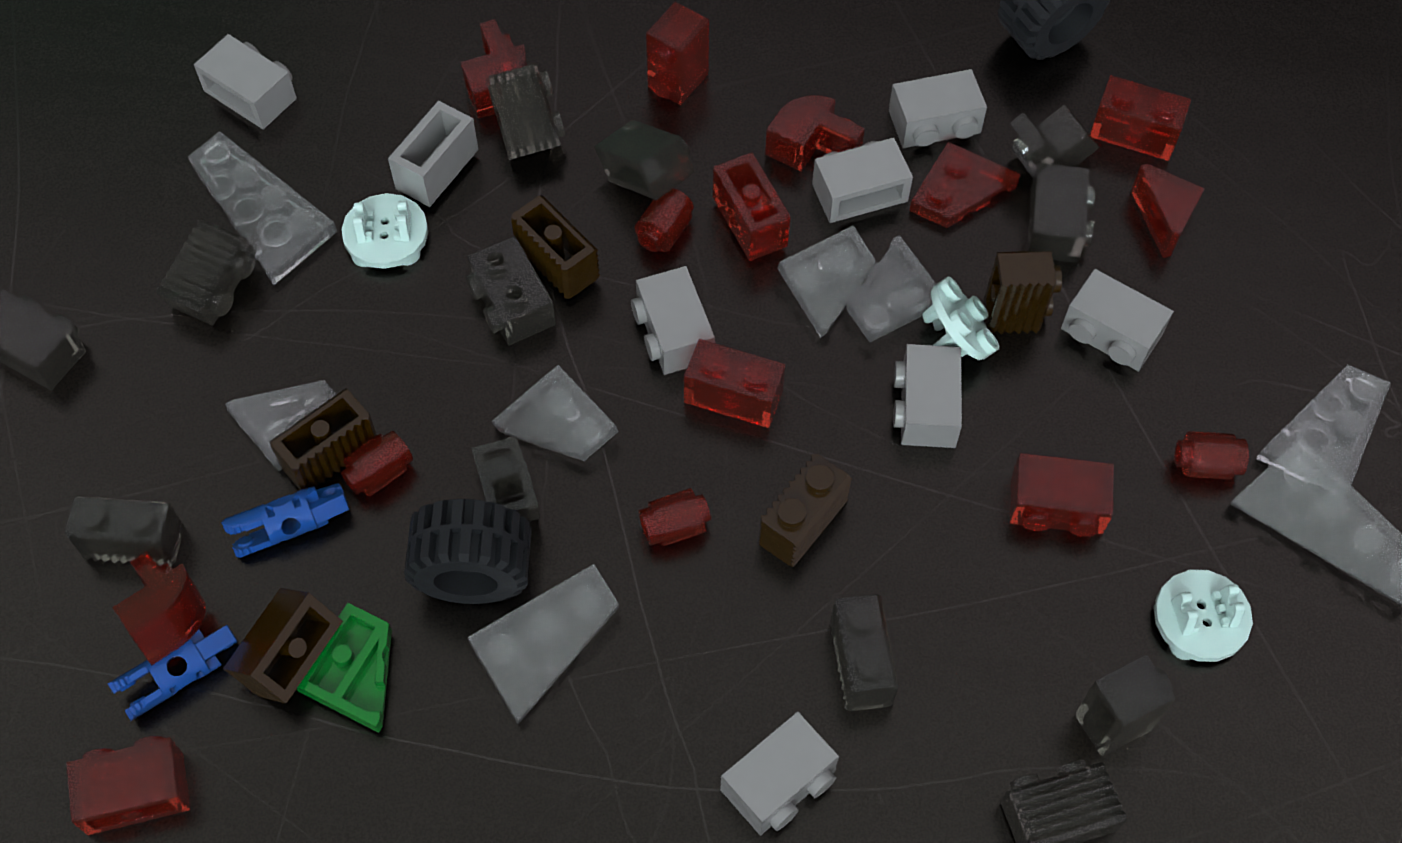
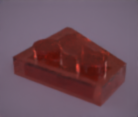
(960, 185)

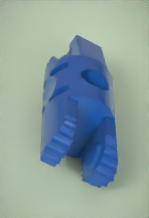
(285, 518)
(200, 658)

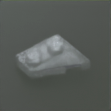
(827, 276)
(893, 293)
(273, 412)
(557, 417)

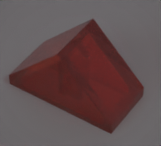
(1165, 205)

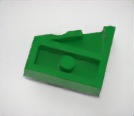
(353, 668)

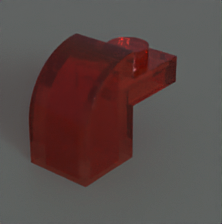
(498, 58)
(807, 126)
(162, 612)

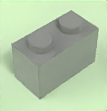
(246, 81)
(937, 108)
(433, 153)
(861, 179)
(672, 317)
(1116, 320)
(929, 396)
(780, 775)

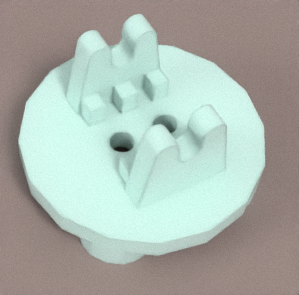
(404, 232)
(961, 320)
(1182, 620)

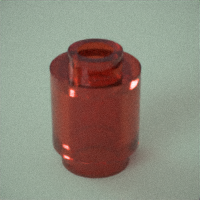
(664, 221)
(1211, 455)
(376, 463)
(674, 517)

